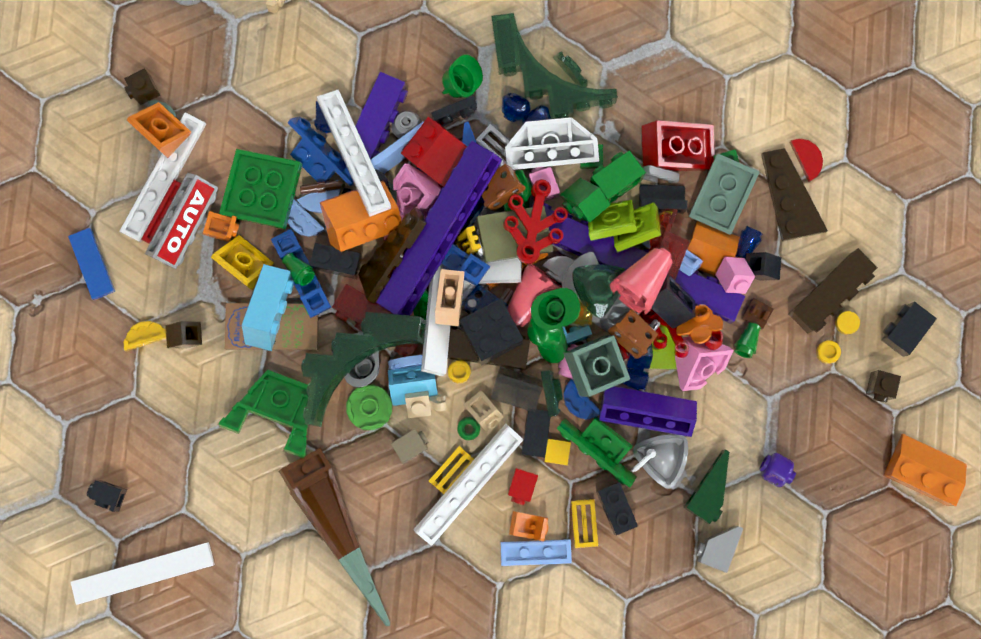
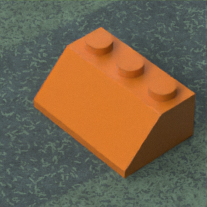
(350, 224)
(927, 471)

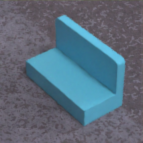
(410, 381)

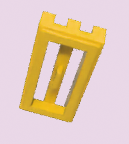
(470, 246)
(439, 485)
(582, 503)

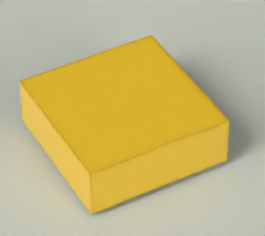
(557, 452)

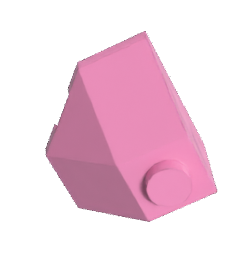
(415, 190)
(700, 364)

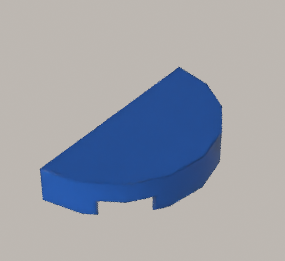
(577, 405)

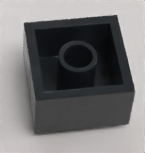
(491, 332)

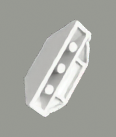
(551, 144)

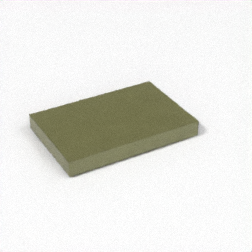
(497, 242)

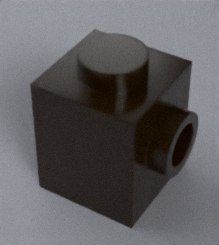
(141, 87)
(183, 334)
(883, 385)

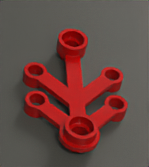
(533, 225)
(716, 336)

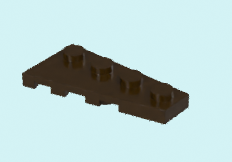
(791, 201)
(390, 254)

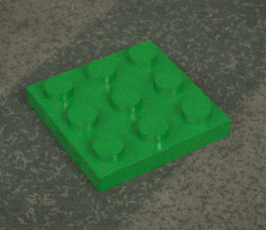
(261, 188)

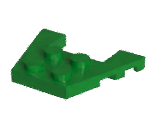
(278, 400)

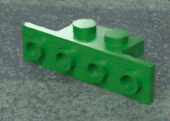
(602, 445)

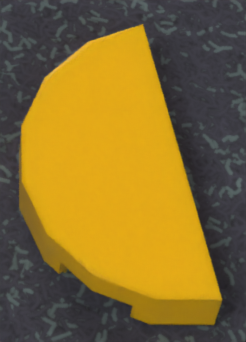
(143, 334)

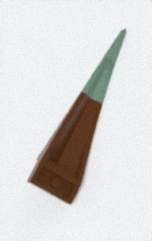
(318, 496)

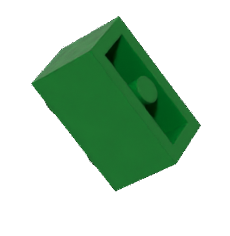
(584, 200)

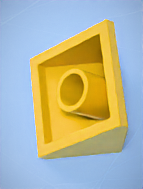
(242, 260)

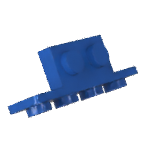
(316, 154)

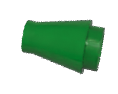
(300, 271)
(747, 342)

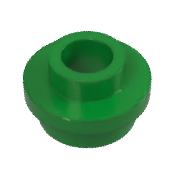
(468, 436)

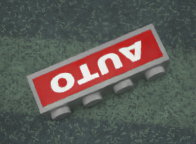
(182, 220)

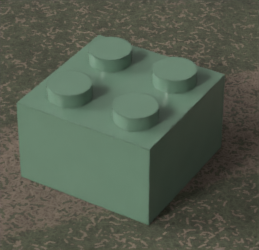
(596, 366)

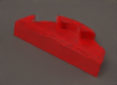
(809, 157)

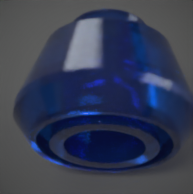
(515, 107)
(539, 113)

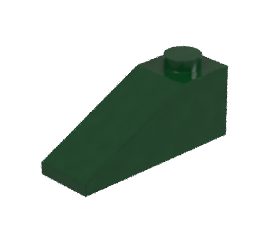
(710, 492)

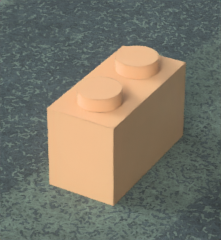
(449, 297)

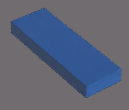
(91, 263)

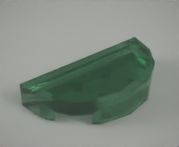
(571, 69)
(552, 392)

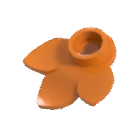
(701, 325)

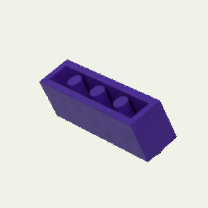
(380, 112)
(648, 411)

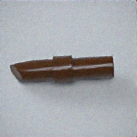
(321, 187)

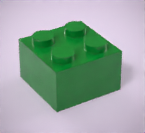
(618, 176)

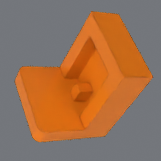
(220, 226)
(528, 526)

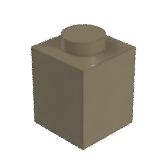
(410, 445)

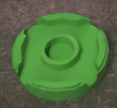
(369, 407)

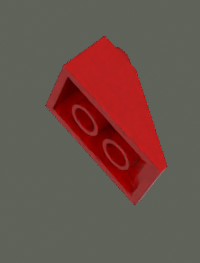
(678, 145)
(434, 151)

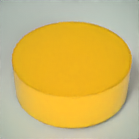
(847, 322)
(828, 352)
(459, 371)

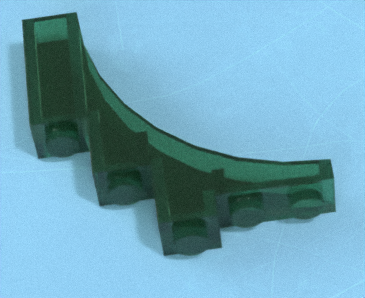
(562, 96)
(348, 350)

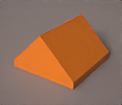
(160, 128)
(711, 246)

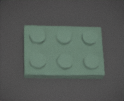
(724, 194)

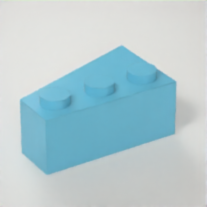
(266, 307)

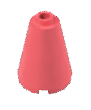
(643, 280)
(533, 284)

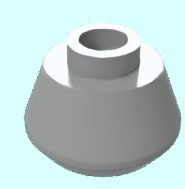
(403, 118)

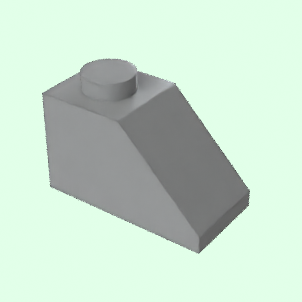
(719, 549)

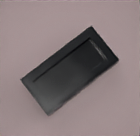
(536, 433)

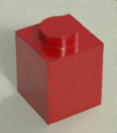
(522, 486)

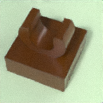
(757, 313)

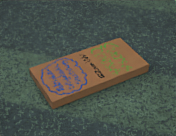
(295, 332)

